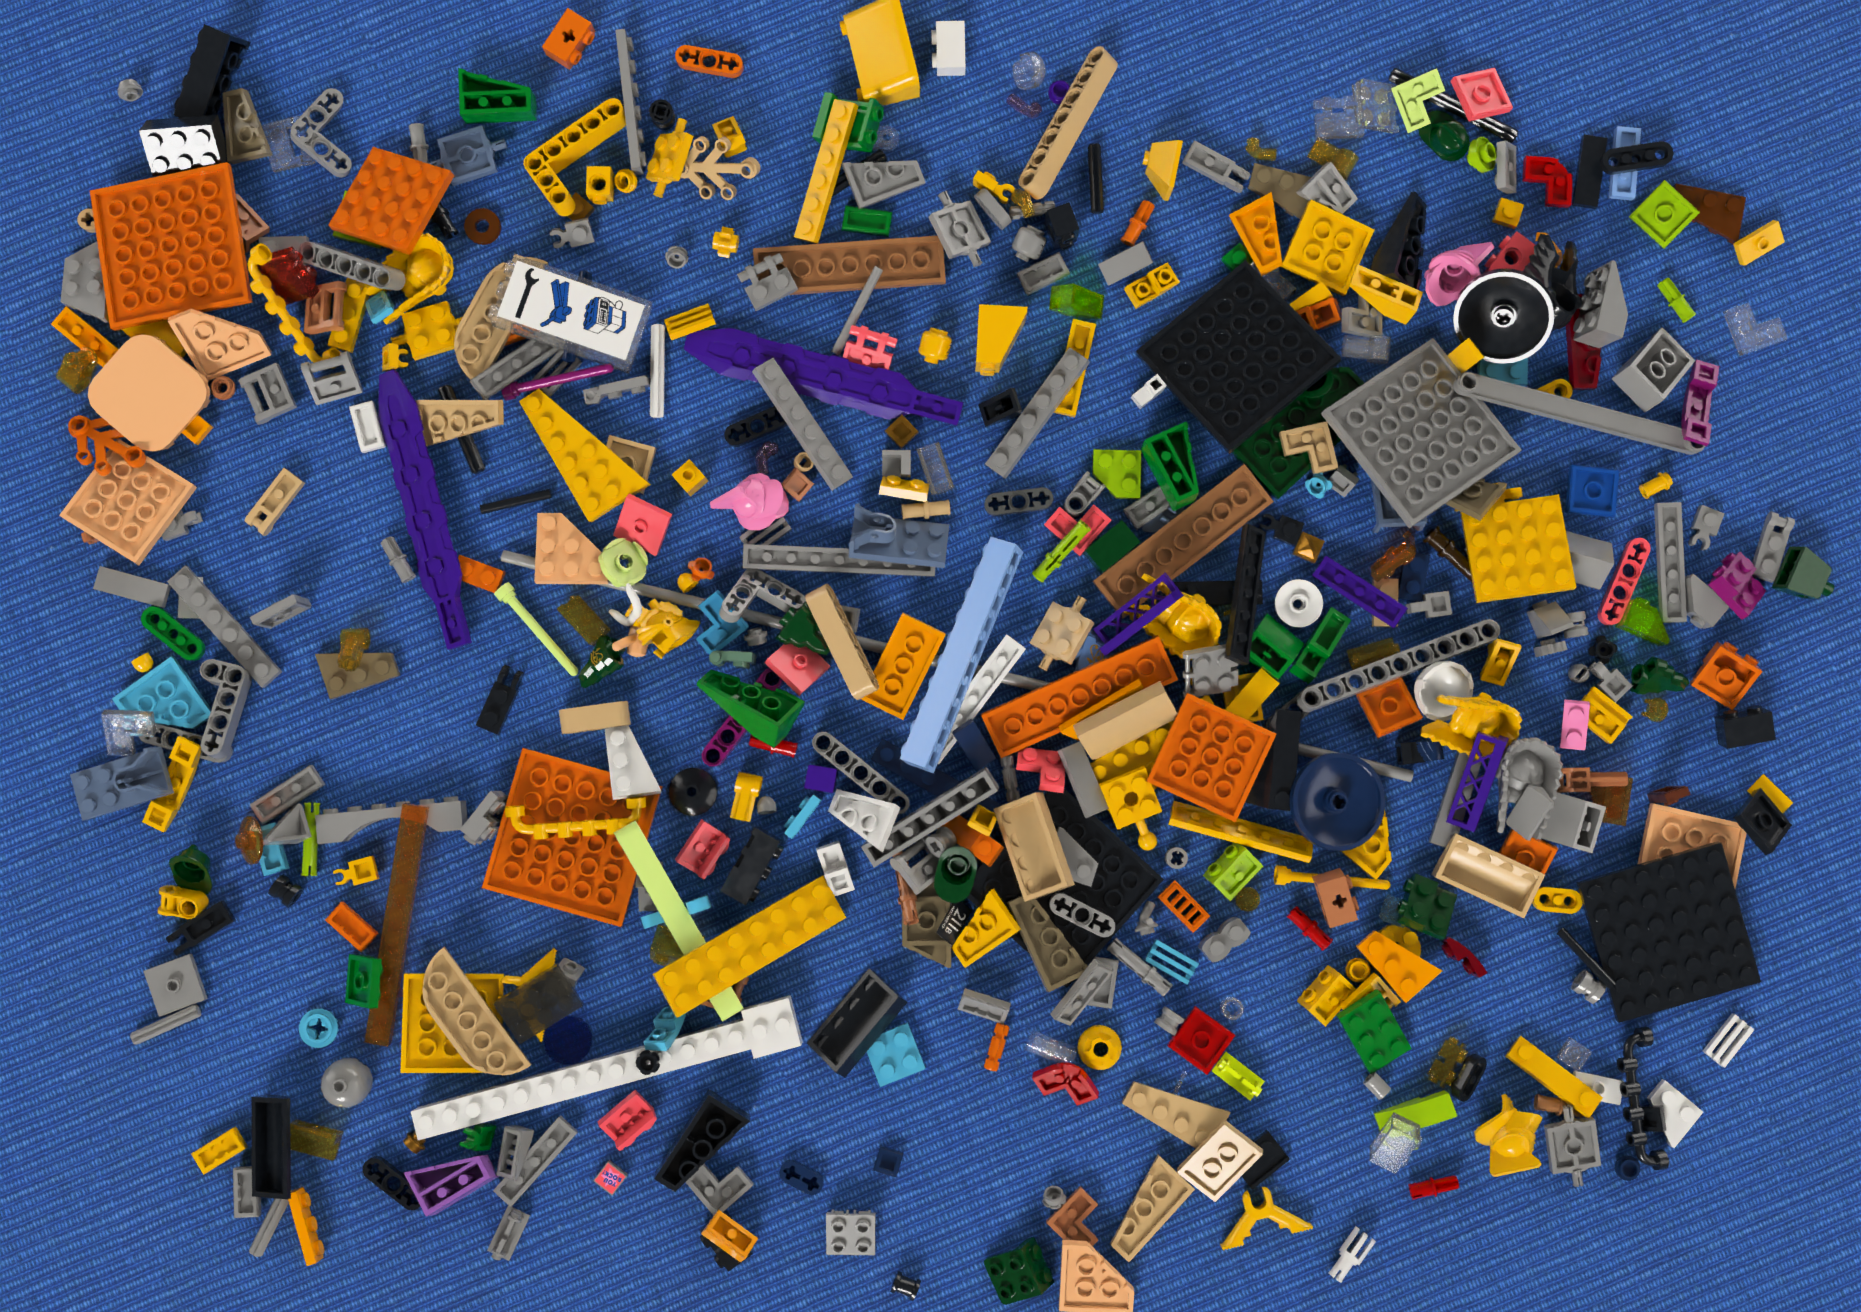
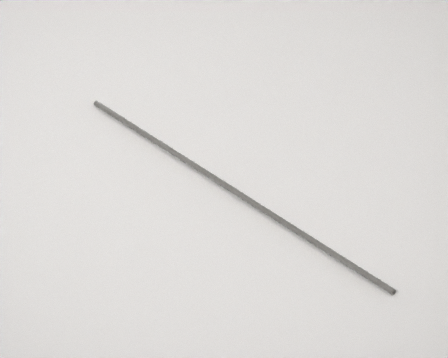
(878, 647)

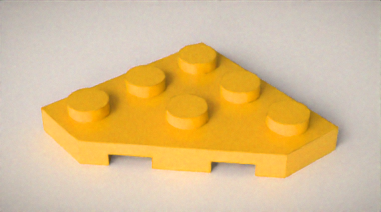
(1373, 854)

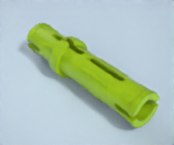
(1054, 559)
(310, 845)

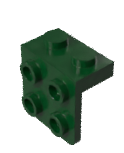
(1019, 1272)

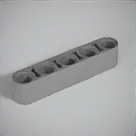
(352, 266)
(854, 762)

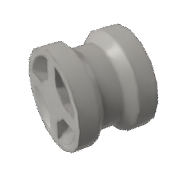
(940, 841)
(1169, 1020)

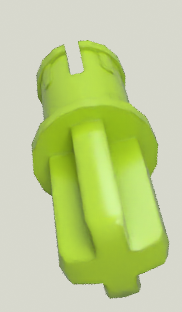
(1676, 299)

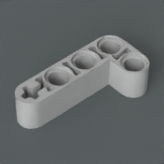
(219, 710)

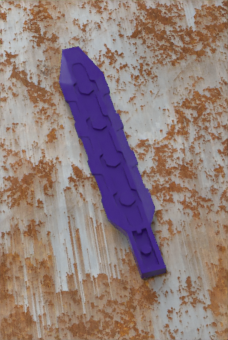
(820, 376)
(424, 512)

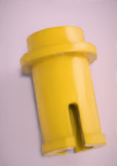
(1661, 482)

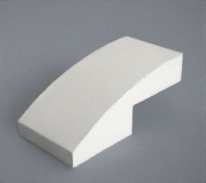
(835, 868)

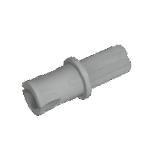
(418, 142)
(397, 559)

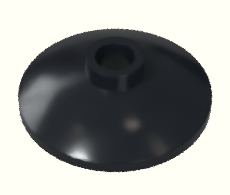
(705, 791)

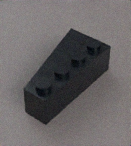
(209, 72)
(705, 1132)

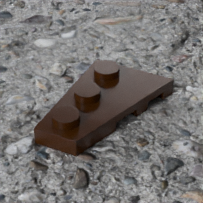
(1718, 210)

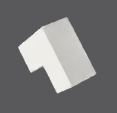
(1149, 391)

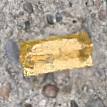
(1372, 652)
(1453, 1056)

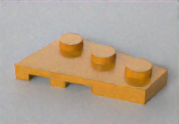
(1259, 233)
(1398, 966)

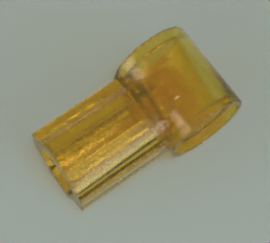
(1342, 158)
(353, 644)

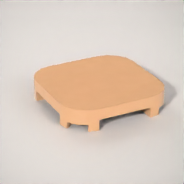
(148, 393)

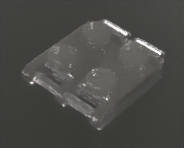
(1374, 107)

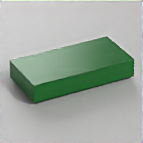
(867, 221)

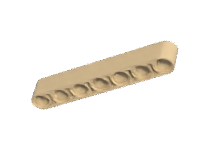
(1068, 123)

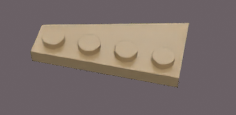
(1180, 1116)

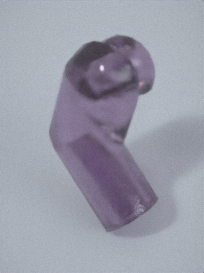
(1022, 107)
(763, 454)

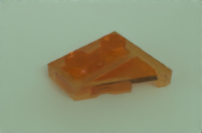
(1394, 557)
(1616, 802)

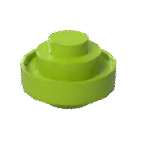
(1482, 155)

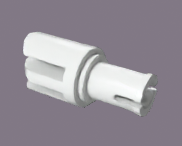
(1348, 1257)

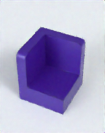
(821, 778)

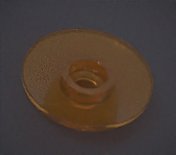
(250, 840)

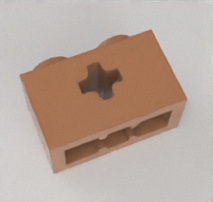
(1327, 887)

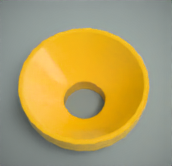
(1092, 1036)

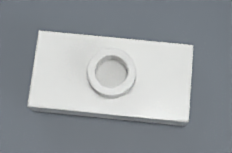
(1606, 1087)

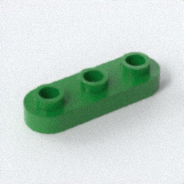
(164, 630)

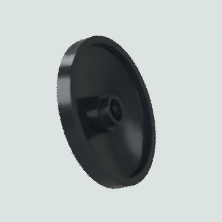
(1504, 315)

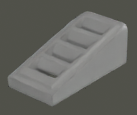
(513, 1136)

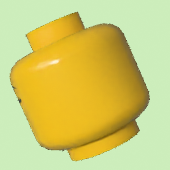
(935, 345)

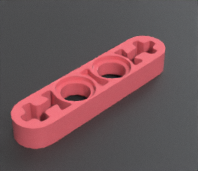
(1627, 583)

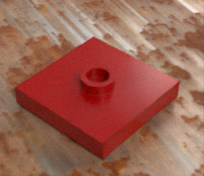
(1201, 1040)

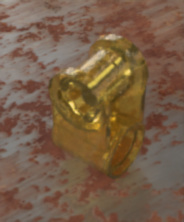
(77, 369)

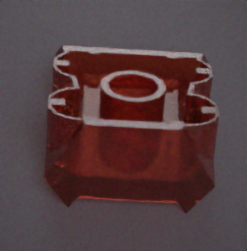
(290, 276)

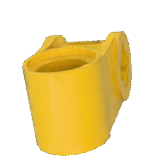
(177, 902)

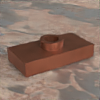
(1668, 794)

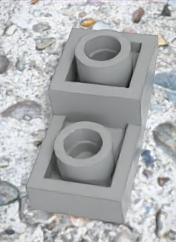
(1125, 263)

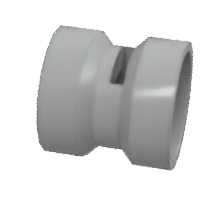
(1578, 629)
(1588, 986)

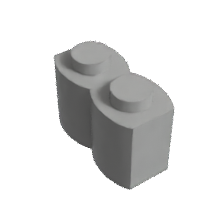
(1229, 934)

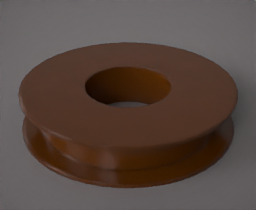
(474, 218)

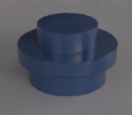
(1627, 1168)

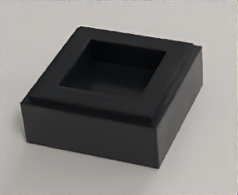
(1653, 1118)

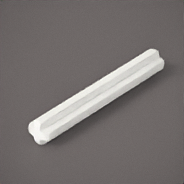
(657, 371)

